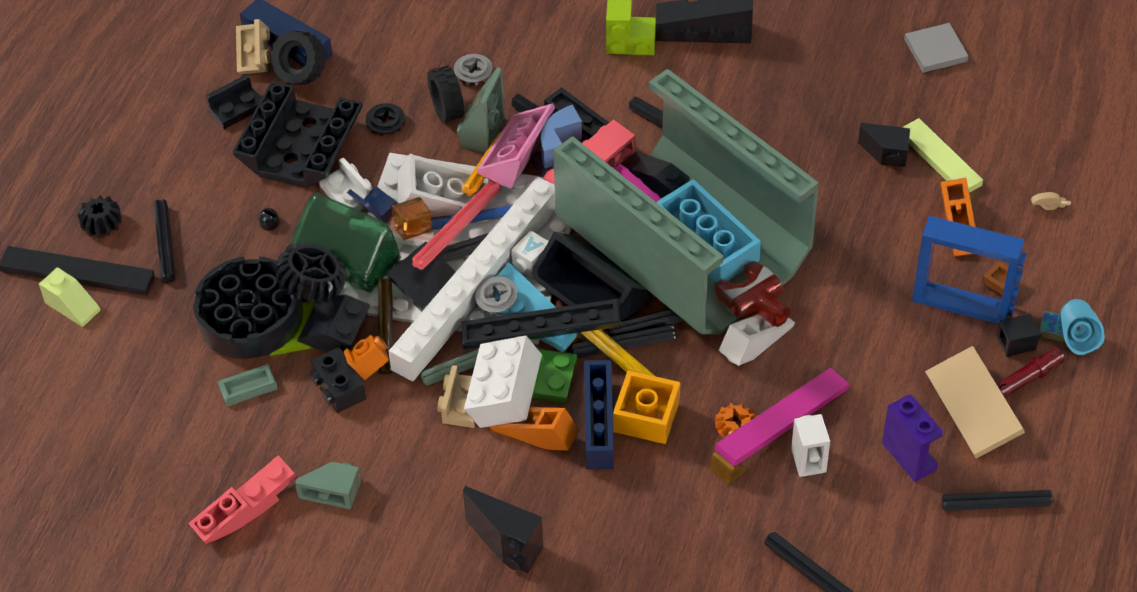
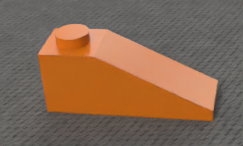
(957, 205)
(543, 428)

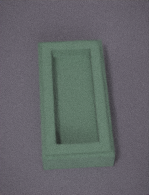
(247, 385)

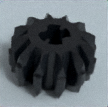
(99, 216)

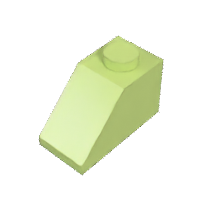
(68, 297)

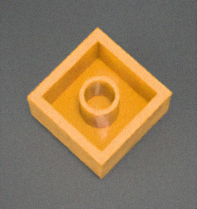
(646, 407)

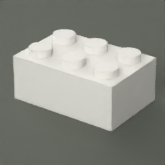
(503, 382)

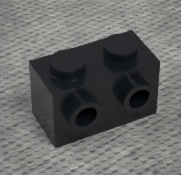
(338, 380)

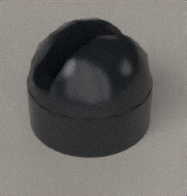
(266, 221)

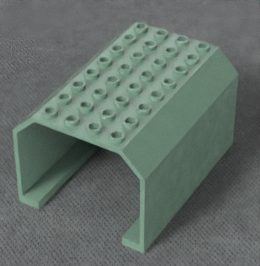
(656, 248)

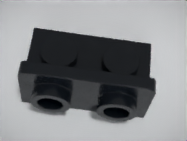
(233, 102)

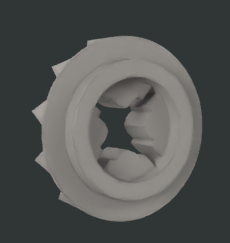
(468, 63)
(485, 294)

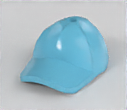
(1091, 331)

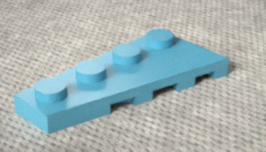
(531, 300)

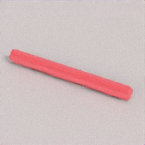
(456, 225)

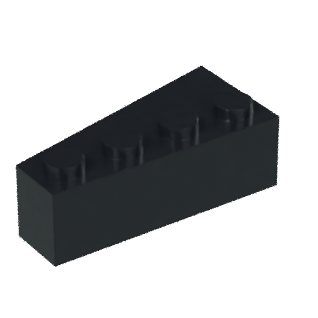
(705, 21)

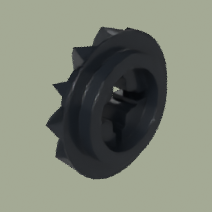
(378, 114)

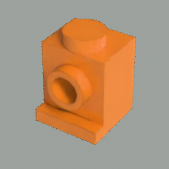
(367, 356)

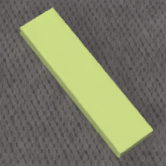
(940, 155)

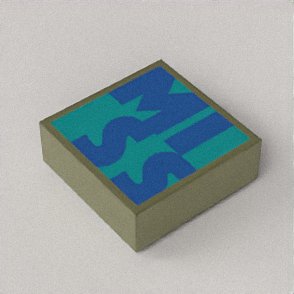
(1051, 326)

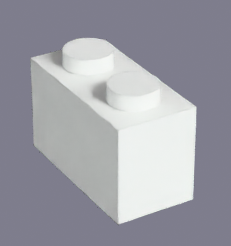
(810, 445)

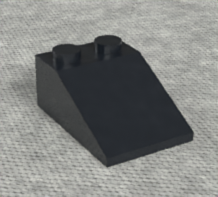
(506, 529)

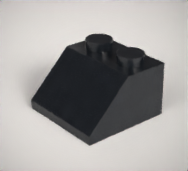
(334, 324)

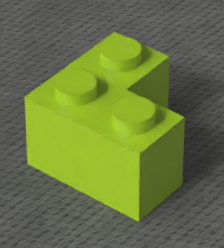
(628, 33)

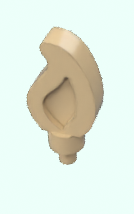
(1049, 201)

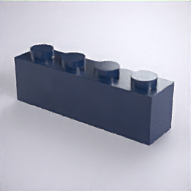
(278, 24)
(598, 414)

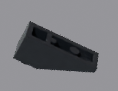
(656, 174)

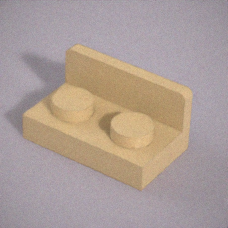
(454, 399)

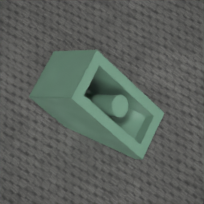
(330, 485)

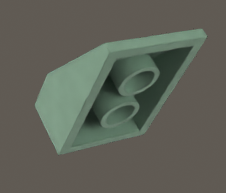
(484, 116)

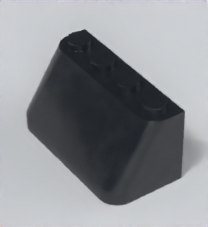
(585, 275)

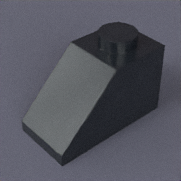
(885, 143)

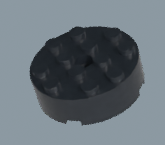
(245, 309)

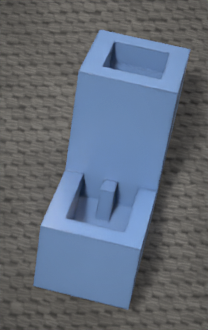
(557, 130)

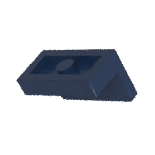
(376, 203)

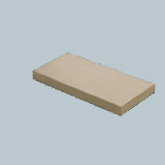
(974, 402)

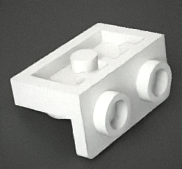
(342, 180)

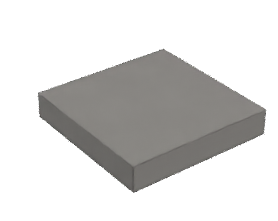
(936, 47)

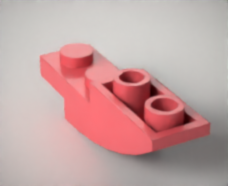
(241, 506)

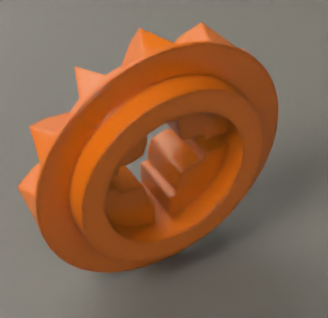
(724, 419)

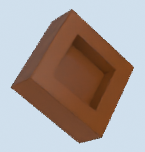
(996, 277)

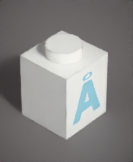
(527, 252)

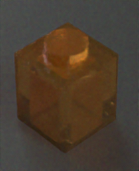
(411, 218)

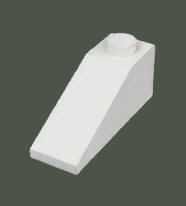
(750, 338)

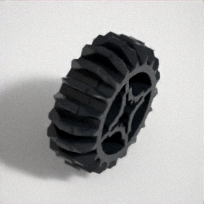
(310, 273)

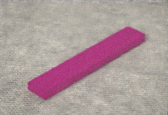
(781, 417)

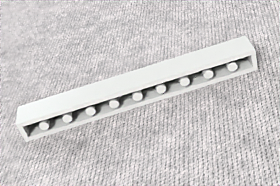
(457, 297)

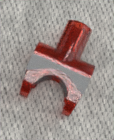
(754, 295)

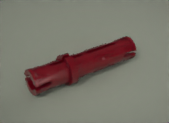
(1036, 368)

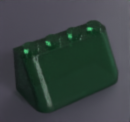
(358, 238)

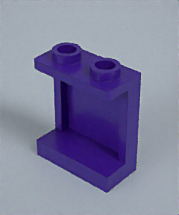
(909, 435)

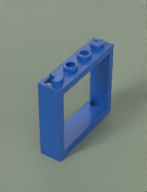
(974, 241)

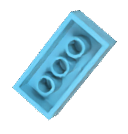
(714, 225)

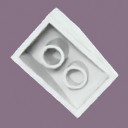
(434, 183)

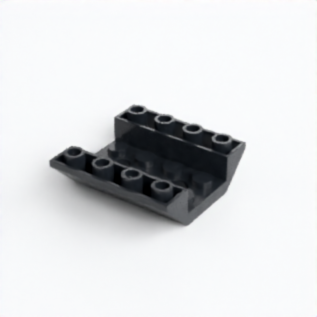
(280, 134)

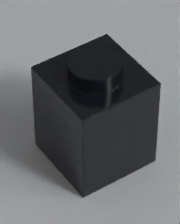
(1018, 334)

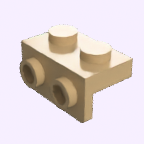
(252, 48)

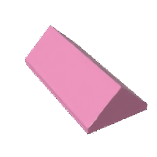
(515, 146)

